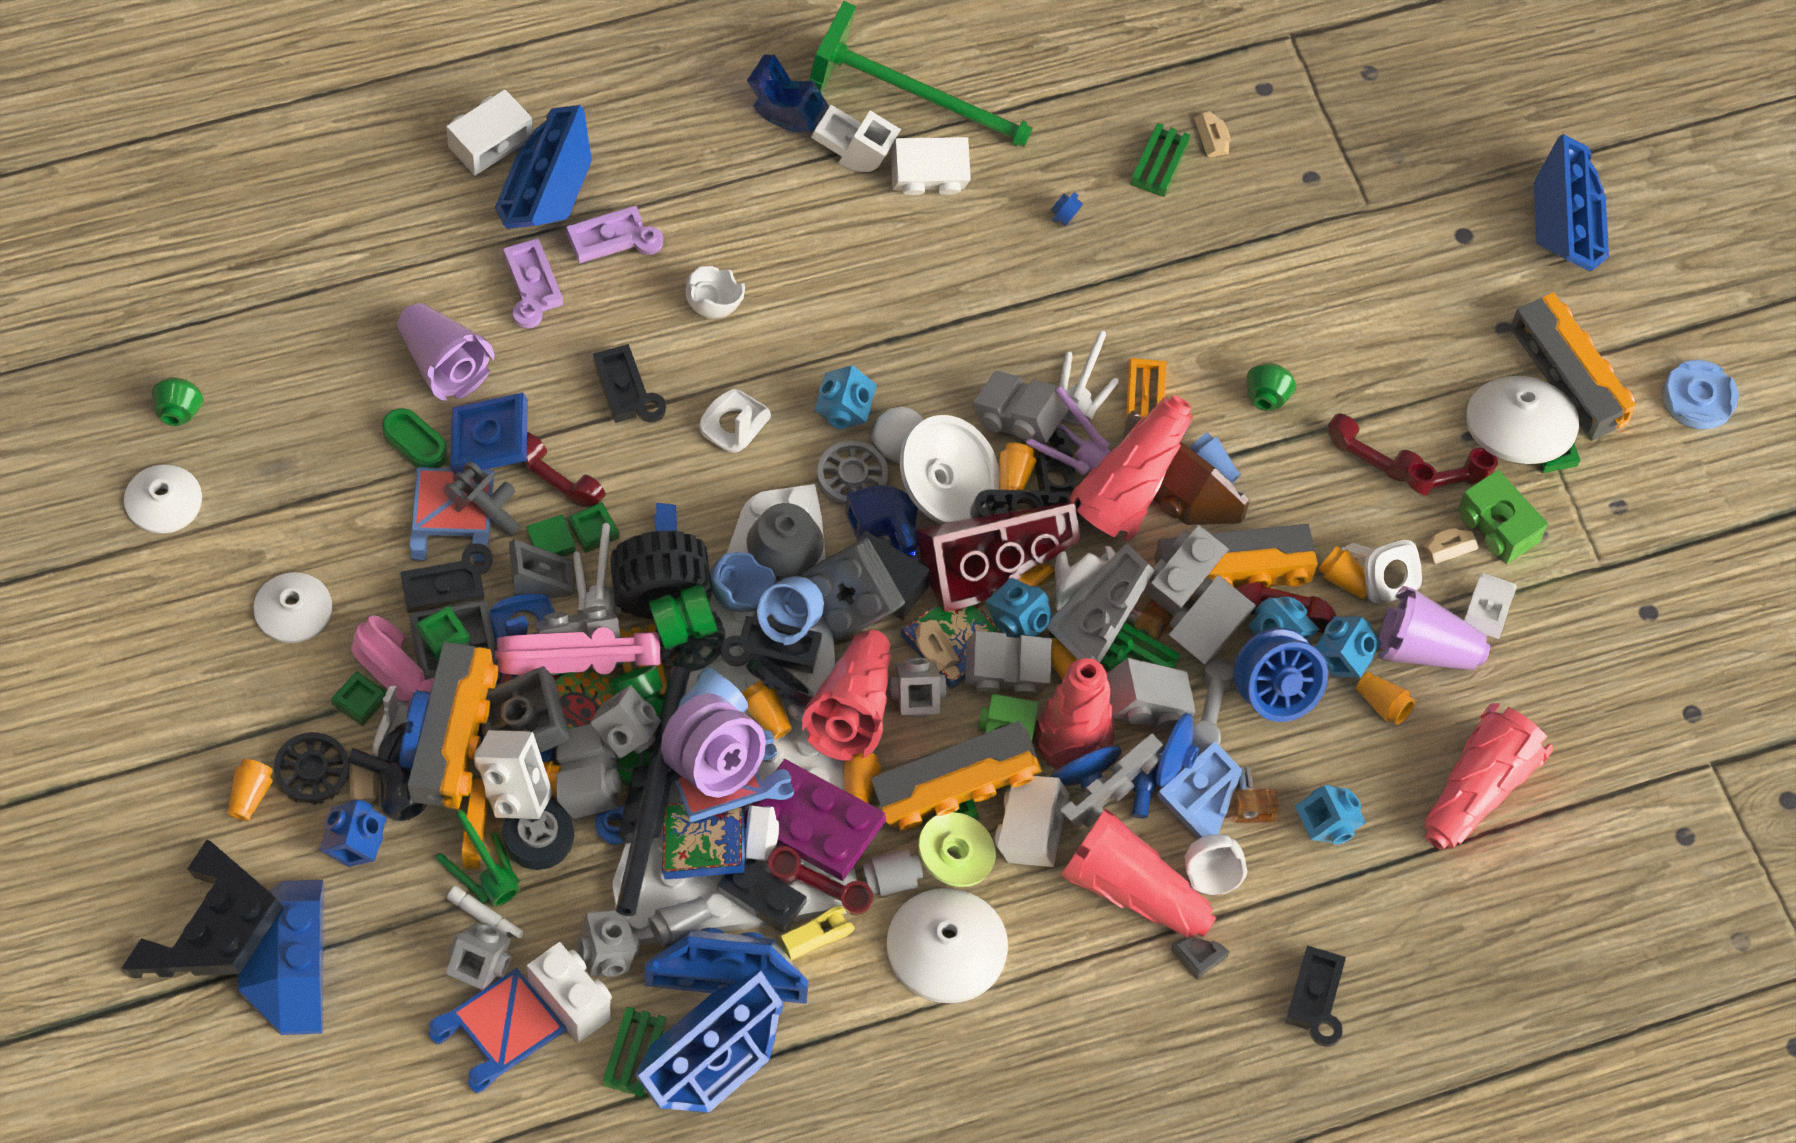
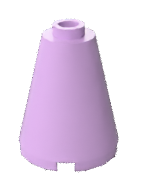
(445, 352)
(1429, 635)

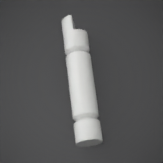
(482, 912)

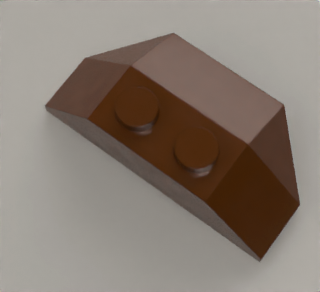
(1196, 489)

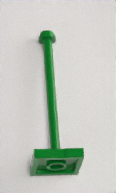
(835, 52)

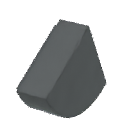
(1199, 955)

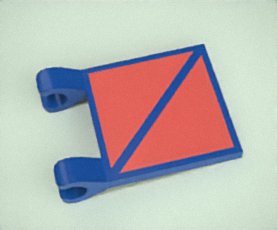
(503, 1023)

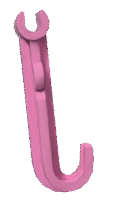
(378, 648)
(575, 651)

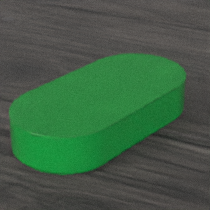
(414, 439)

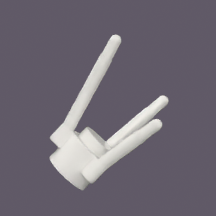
(1078, 392)
(598, 594)

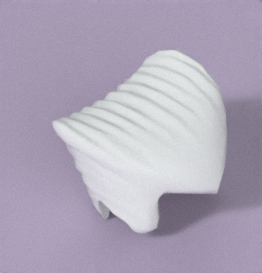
(1072, 578)

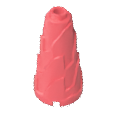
(1130, 475)
(852, 700)
(1076, 716)
(1493, 763)
(1133, 876)

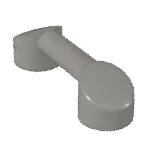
(1217, 679)

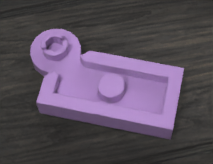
(613, 234)
(533, 282)

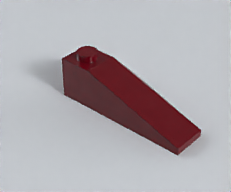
(982, 553)

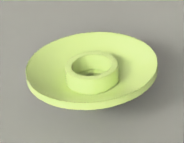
(963, 837)

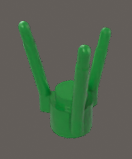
(497, 883)

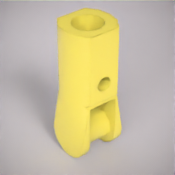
(811, 936)

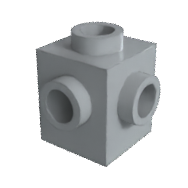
(920, 699)
(626, 722)
(607, 943)
(479, 955)

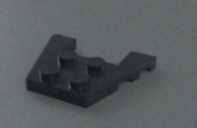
(222, 929)

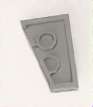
(1101, 606)
(1143, 757)

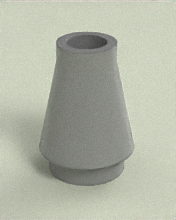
(676, 920)

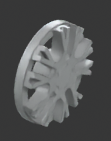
(852, 471)

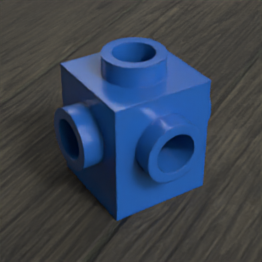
(353, 833)

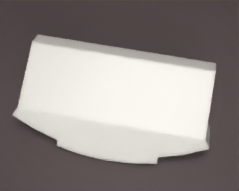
(760, 832)

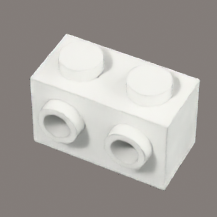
(489, 132)
(930, 165)
(513, 774)
(1032, 822)
(569, 991)

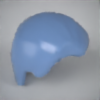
(740, 581)

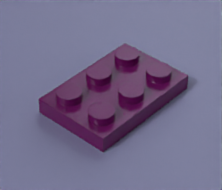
(823, 822)

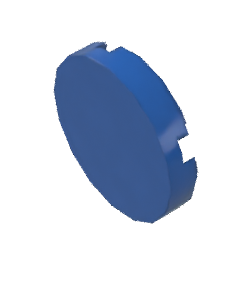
(415, 716)

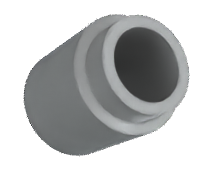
(892, 872)

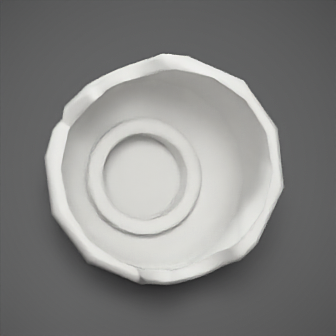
(713, 292)
(892, 429)
(1215, 864)

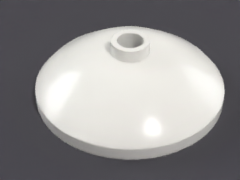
(1522, 419)
(959, 460)
(942, 966)

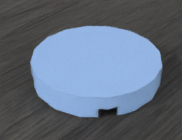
(1700, 394)

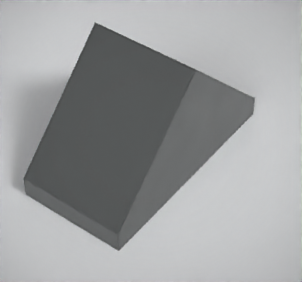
(539, 571)

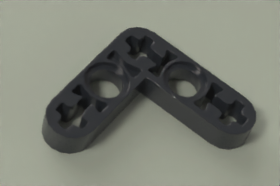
(1048, 492)

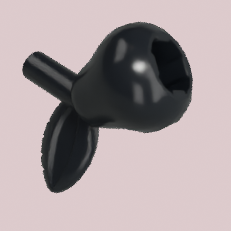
(392, 778)

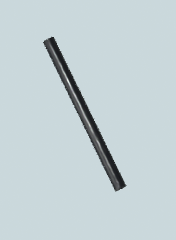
(650, 800)

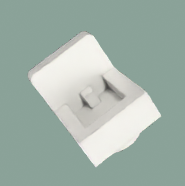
(1490, 604)

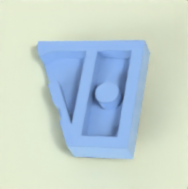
(1204, 792)

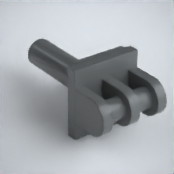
(489, 505)

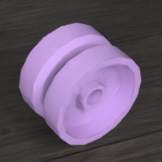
(713, 745)

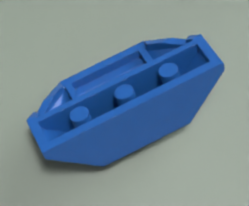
(547, 171)
(1571, 205)
(712, 960)
(287, 967)
(713, 1047)

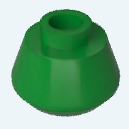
(1270, 386)
(176, 400)

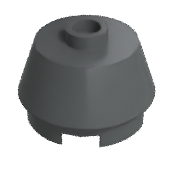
(785, 540)

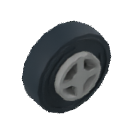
(521, 835)

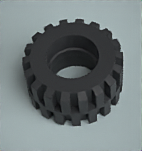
(655, 567)

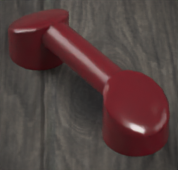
(1343, 433)
(1476, 468)
(584, 492)
(1317, 609)
(786, 865)

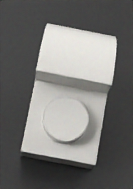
(858, 143)

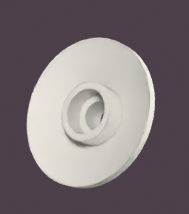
(163, 512)
(296, 621)

